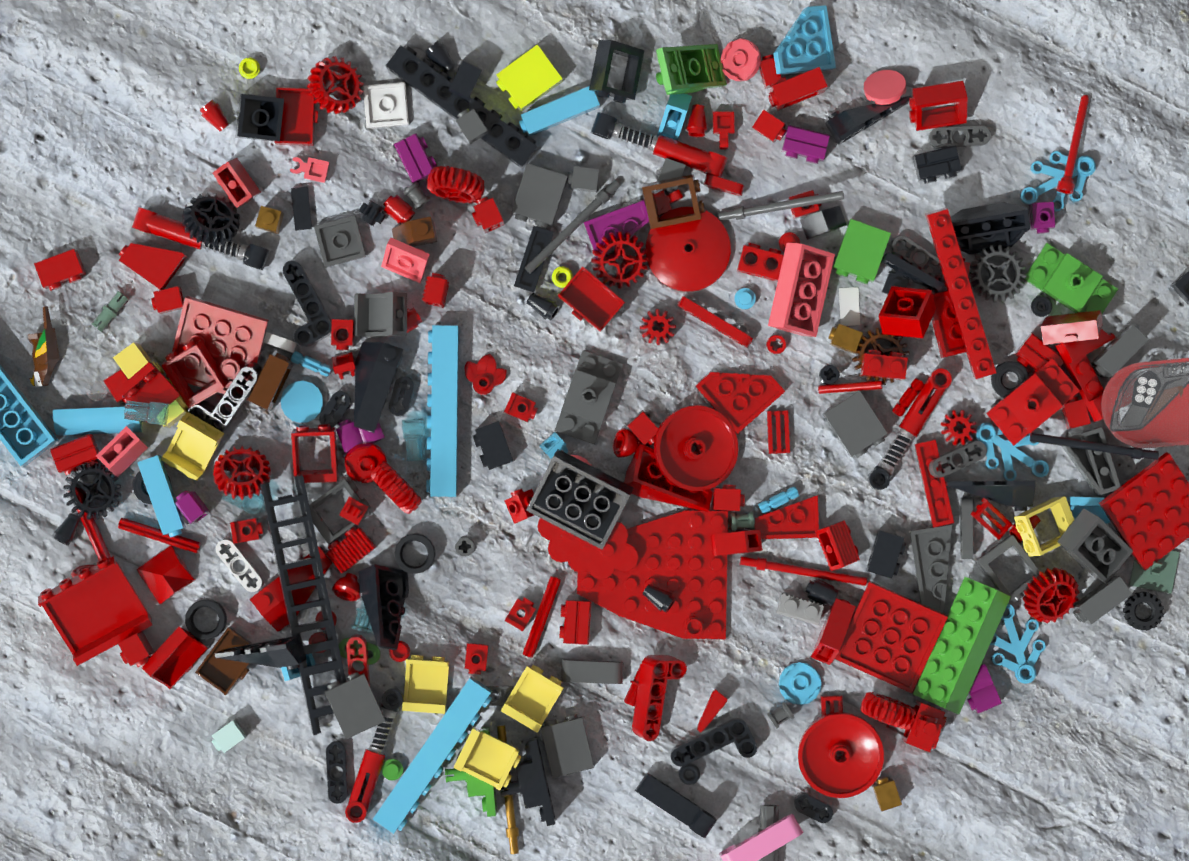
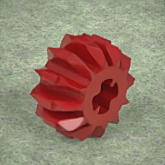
(659, 319)
(952, 423)

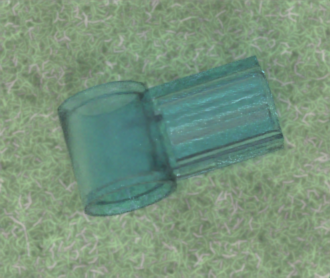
(151, 412)
(414, 437)
(244, 504)

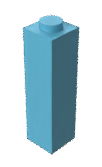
(559, 111)
(161, 496)

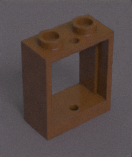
(651, 206)
(271, 381)

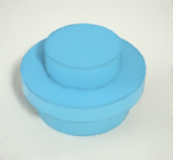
(745, 298)

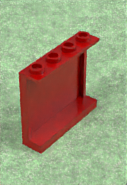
(95, 609)

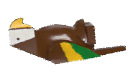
(44, 352)

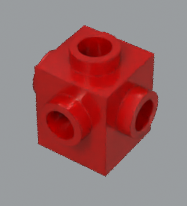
(518, 504)

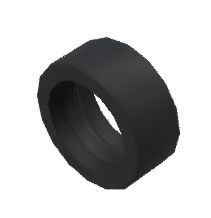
(399, 556)
(189, 619)

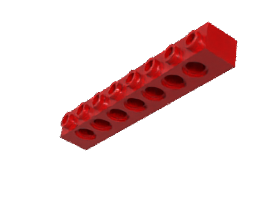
(960, 293)

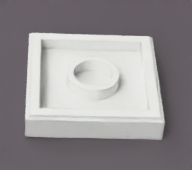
(385, 105)

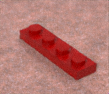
(934, 487)

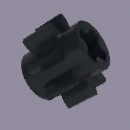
(372, 213)

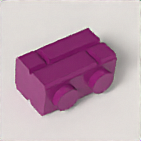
(805, 144)
(414, 157)

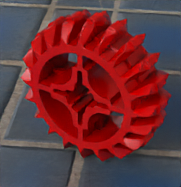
(347, 96)
(455, 184)
(600, 260)
(240, 465)
(396, 488)
(1046, 592)
(888, 710)

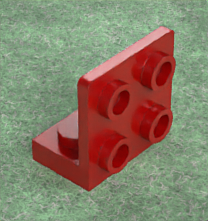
(148, 386)

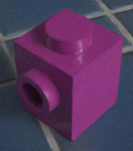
(1042, 217)

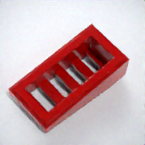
(712, 708)

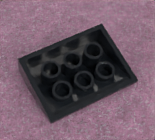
(579, 499)

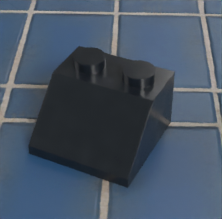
(259, 118)

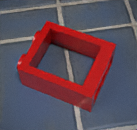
(797, 89)
(938, 95)
(179, 382)
(315, 476)

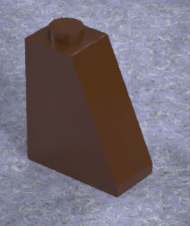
(416, 232)

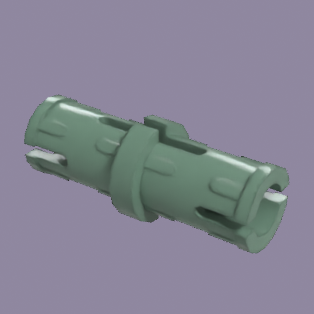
(109, 311)

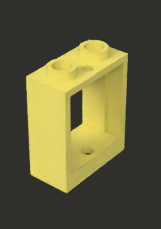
(1062, 517)

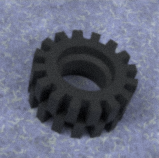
(1156, 611)

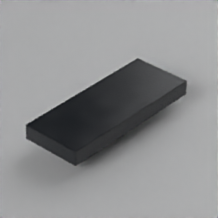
(301, 208)

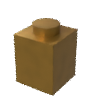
(269, 219)
(845, 338)
(886, 793)

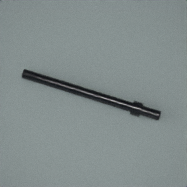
(1135, 453)

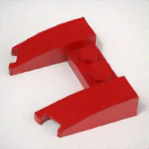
(1081, 371)

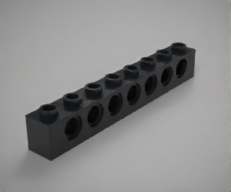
(407, 55)

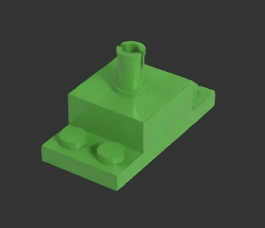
(690, 68)
(1069, 281)
(476, 786)

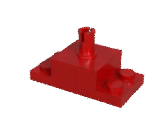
(1033, 402)

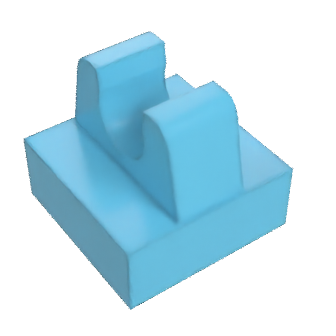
(553, 443)

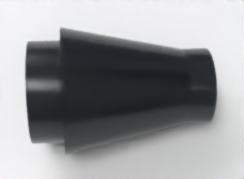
(440, 56)
(543, 306)
(66, 531)
(659, 598)

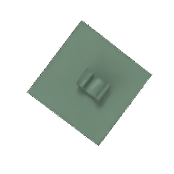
(1158, 576)

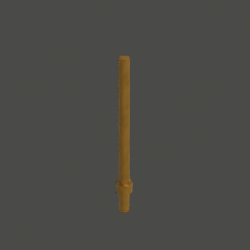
(512, 831)

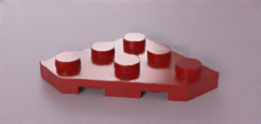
(739, 395)

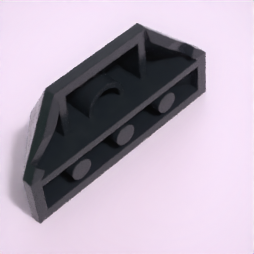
(990, 225)

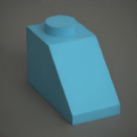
(674, 116)

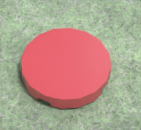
(740, 60)
(885, 87)

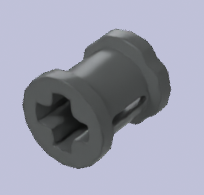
(416, 195)
(468, 541)
(780, 715)

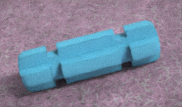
(311, 363)
(778, 500)

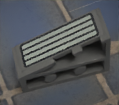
(1094, 465)

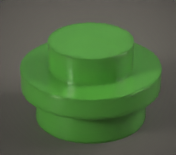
(392, 769)

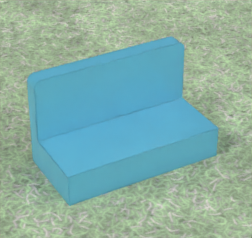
(1091, 504)

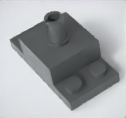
(588, 397)

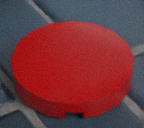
(363, 460)

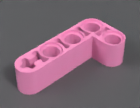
(764, 841)

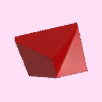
(165, 574)

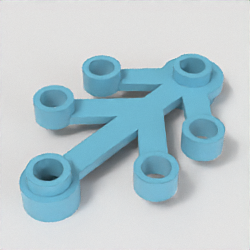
(1058, 174)
(1007, 449)
(1018, 647)

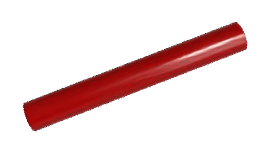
(847, 387)

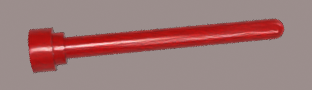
(1066, 184)

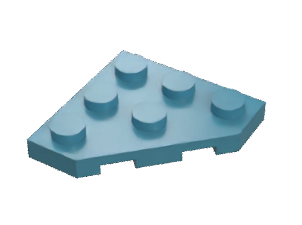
(806, 44)

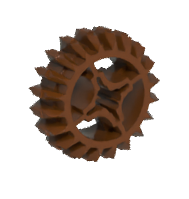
(875, 346)

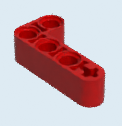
(651, 693)

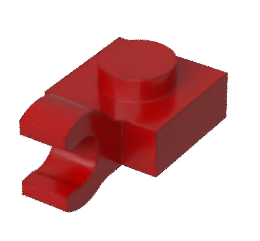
(723, 125)
(663, 202)

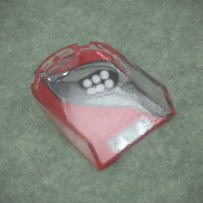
(1149, 404)

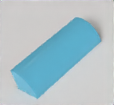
(92, 421)

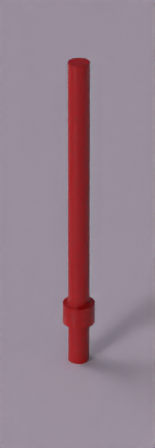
(762, 564)

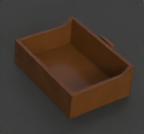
(222, 672)

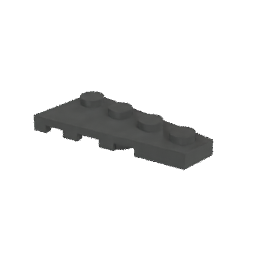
(931, 561)

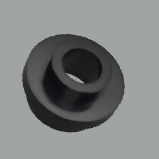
(1048, 306)
(689, 781)

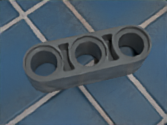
(592, 671)

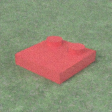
(405, 260)

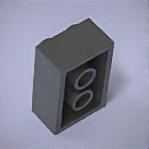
(1095, 546)

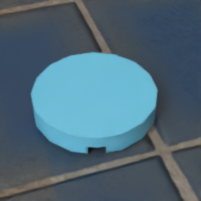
(302, 401)
(799, 683)

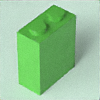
(861, 251)

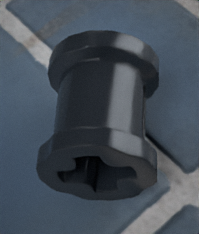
(823, 378)

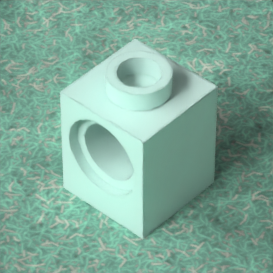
(228, 736)

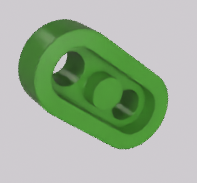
(370, 646)

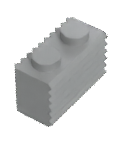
(800, 609)

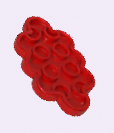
(585, 556)

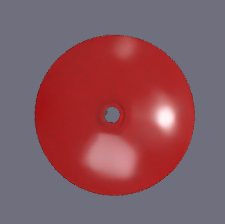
(692, 269)
(714, 444)
(844, 774)

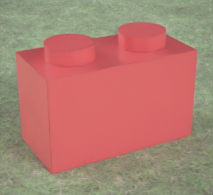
(121, 451)

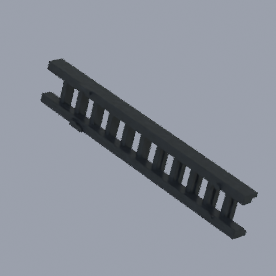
(323, 601)

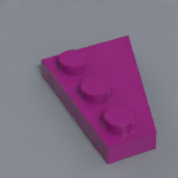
(624, 219)

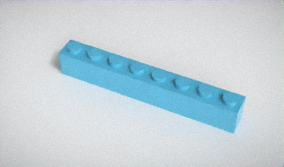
(444, 411)
(432, 754)

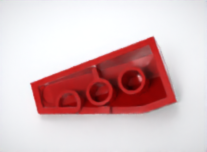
(651, 484)
(271, 601)

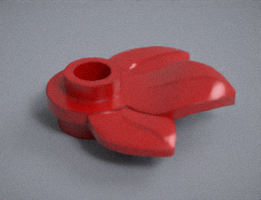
(484, 371)

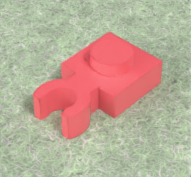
(314, 169)

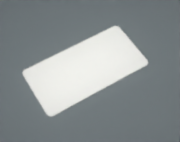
(849, 306)

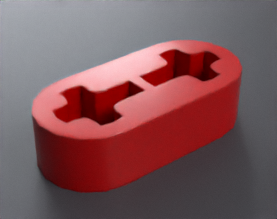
(724, 185)

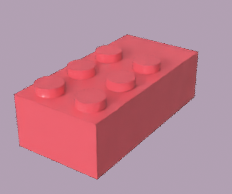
(801, 289)

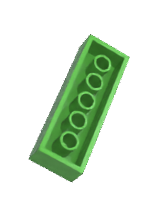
(962, 645)

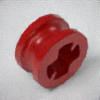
(773, 338)

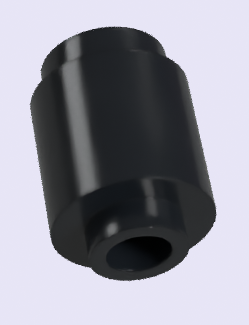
(821, 592)

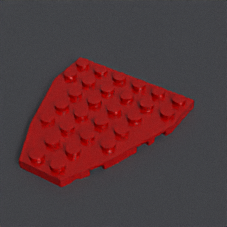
(676, 558)

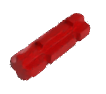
(908, 397)

